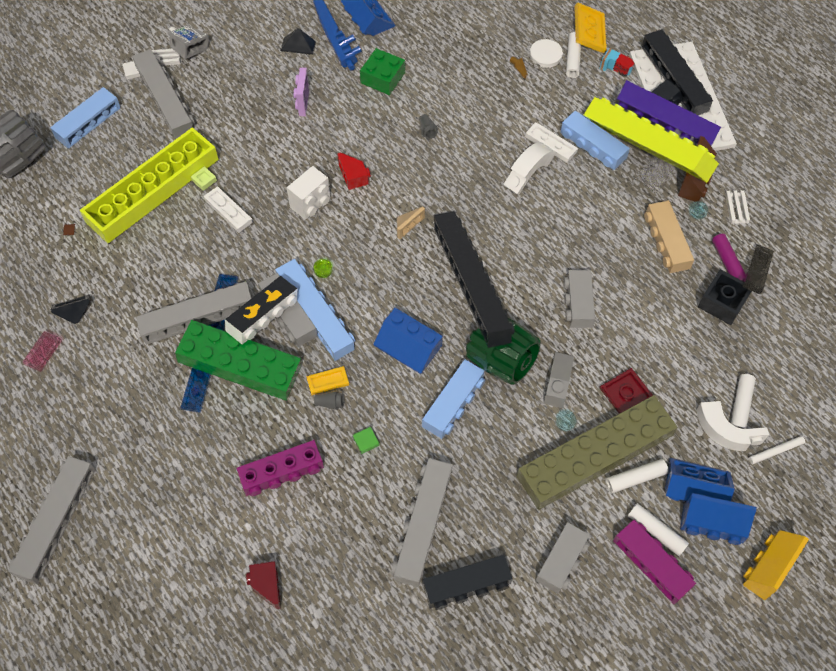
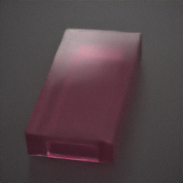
(42, 351)

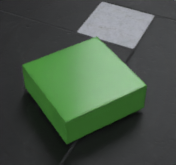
(365, 440)

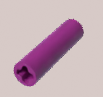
(728, 256)

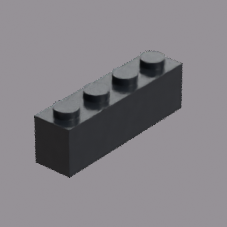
(467, 582)

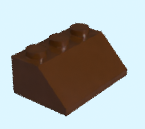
(693, 187)

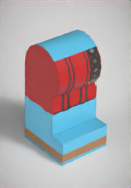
(617, 62)

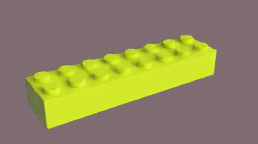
(652, 138)
(148, 185)

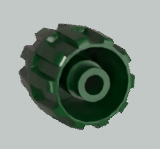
(508, 361)

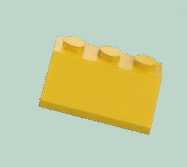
(774, 563)

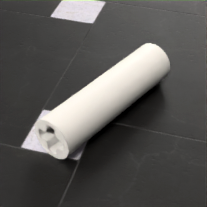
(573, 56)
(743, 401)
(636, 476)
(658, 529)

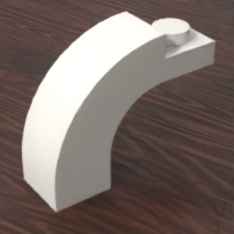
(528, 162)
(724, 433)

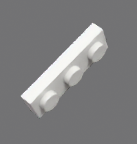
(564, 149)
(228, 209)

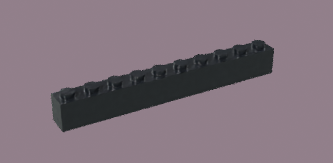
(473, 280)

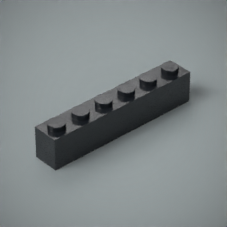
(676, 70)

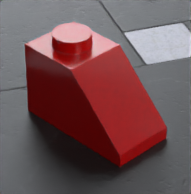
(353, 171)

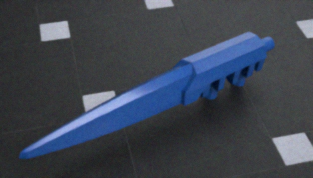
(336, 37)

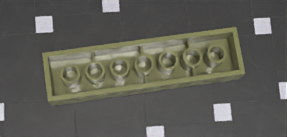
(596, 452)

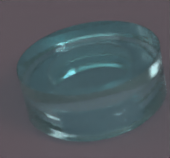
(698, 210)
(566, 420)

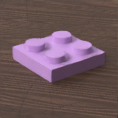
(301, 92)

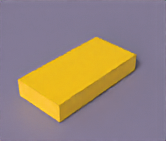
(327, 380)

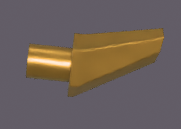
(519, 65)

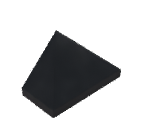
(298, 43)
(72, 309)

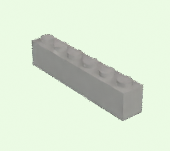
(163, 93)
(204, 309)
(51, 520)
(423, 522)

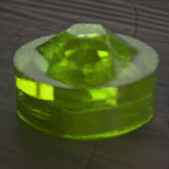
(322, 268)

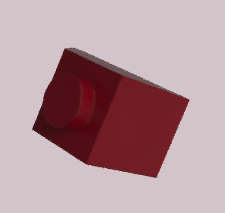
(264, 582)

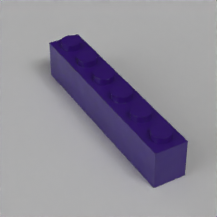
(666, 113)

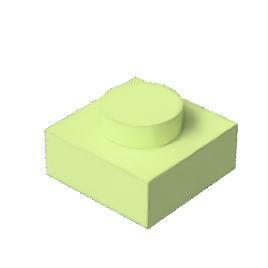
(203, 178)

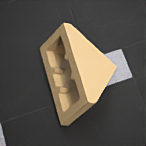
(409, 220)

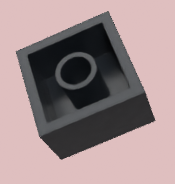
(724, 297)

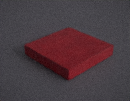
(625, 391)

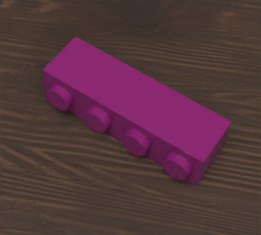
(654, 561)

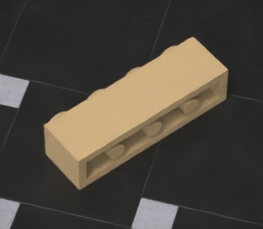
(669, 237)

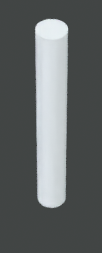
(776, 450)

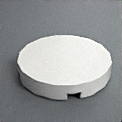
(546, 53)

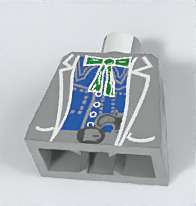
(188, 41)

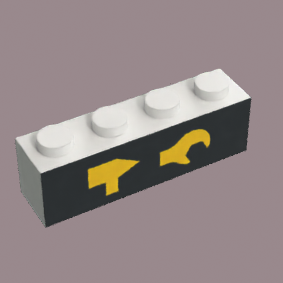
(261, 310)

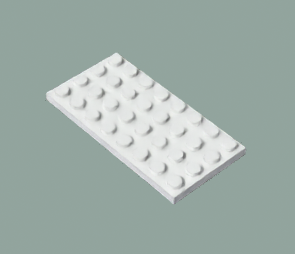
(651, 78)

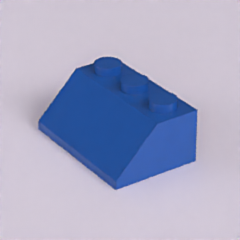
(369, 16)
(408, 340)
(690, 478)
(717, 518)

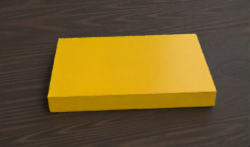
(590, 27)

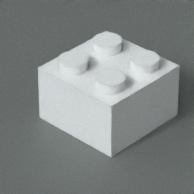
(309, 193)

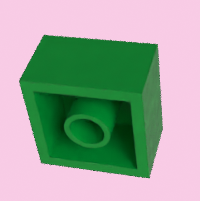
(382, 71)

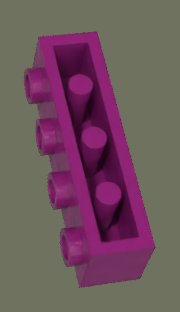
(280, 468)

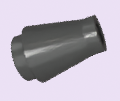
(428, 128)
(330, 400)

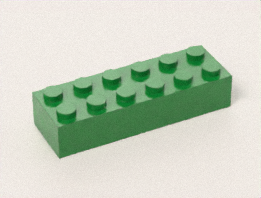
(244, 364)

